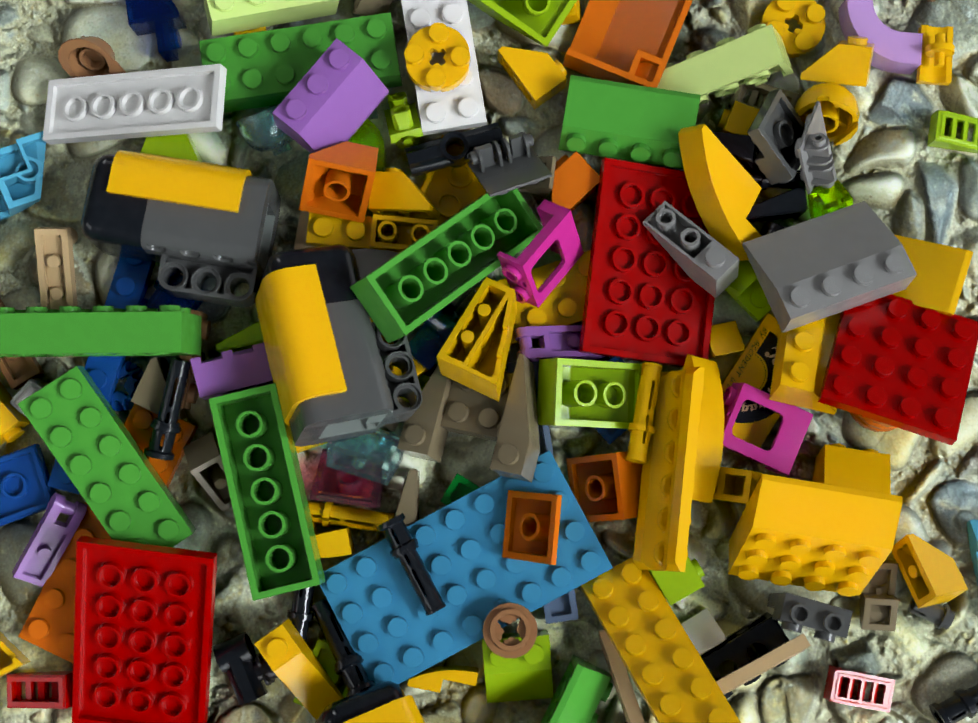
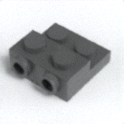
(775, 135)
(800, 612)

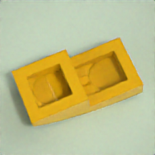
(432, 678)

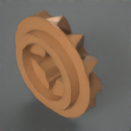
(507, 614)

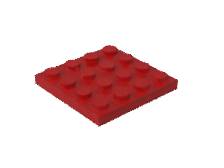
(902, 366)

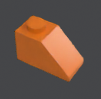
(573, 181)

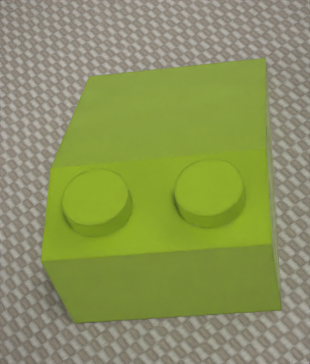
(532, 18)
(587, 393)

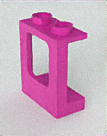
(557, 233)
(788, 437)

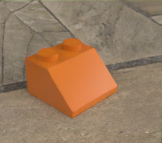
(340, 181)
(605, 486)

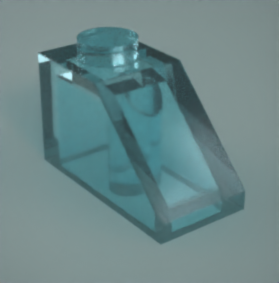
(367, 456)

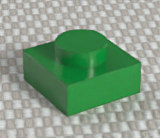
(458, 488)

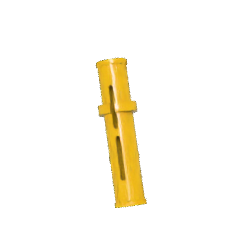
(641, 427)
(358, 518)

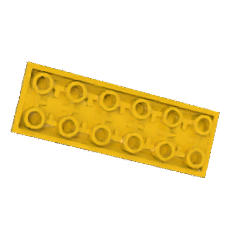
(669, 474)

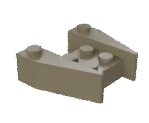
(461, 410)

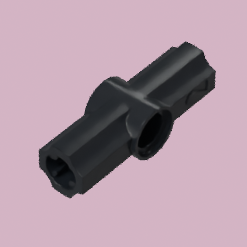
(433, 154)

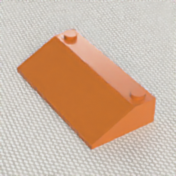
(626, 39)

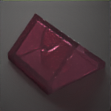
(344, 488)

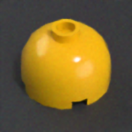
(838, 110)

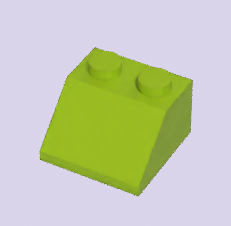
(519, 677)

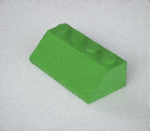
(626, 121)
(579, 693)

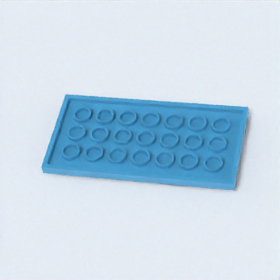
(465, 561)

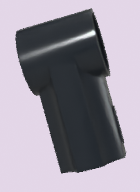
(236, 659)

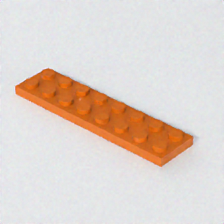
(53, 614)

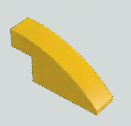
(719, 188)
(710, 430)

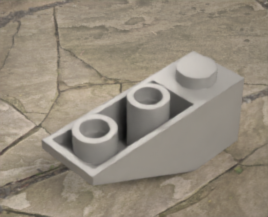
(693, 249)

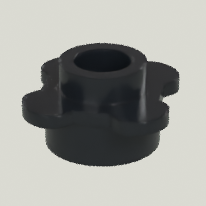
(263, 670)

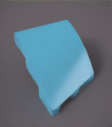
(21, 174)

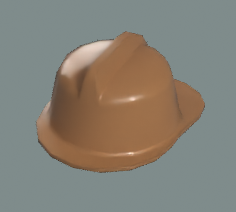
(88, 57)

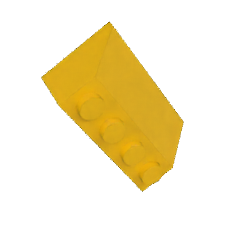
(802, 364)

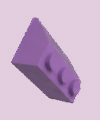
(330, 100)

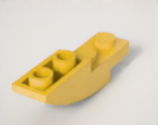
(376, 232)

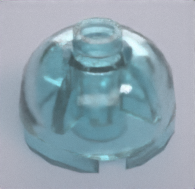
(262, 133)

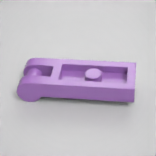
(555, 342)
(49, 540)

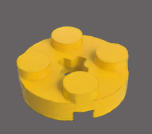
(809, 17)
(437, 39)

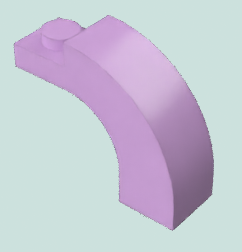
(893, 49)

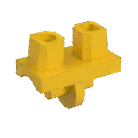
(936, 55)

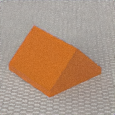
(532, 527)

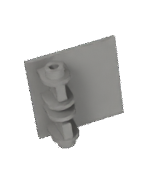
(815, 152)

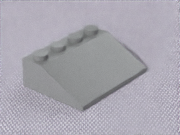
(828, 265)

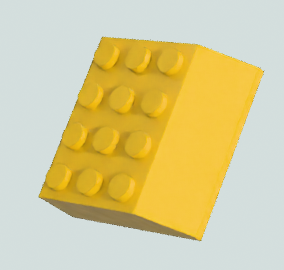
(813, 535)

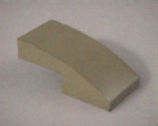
(878, 599)

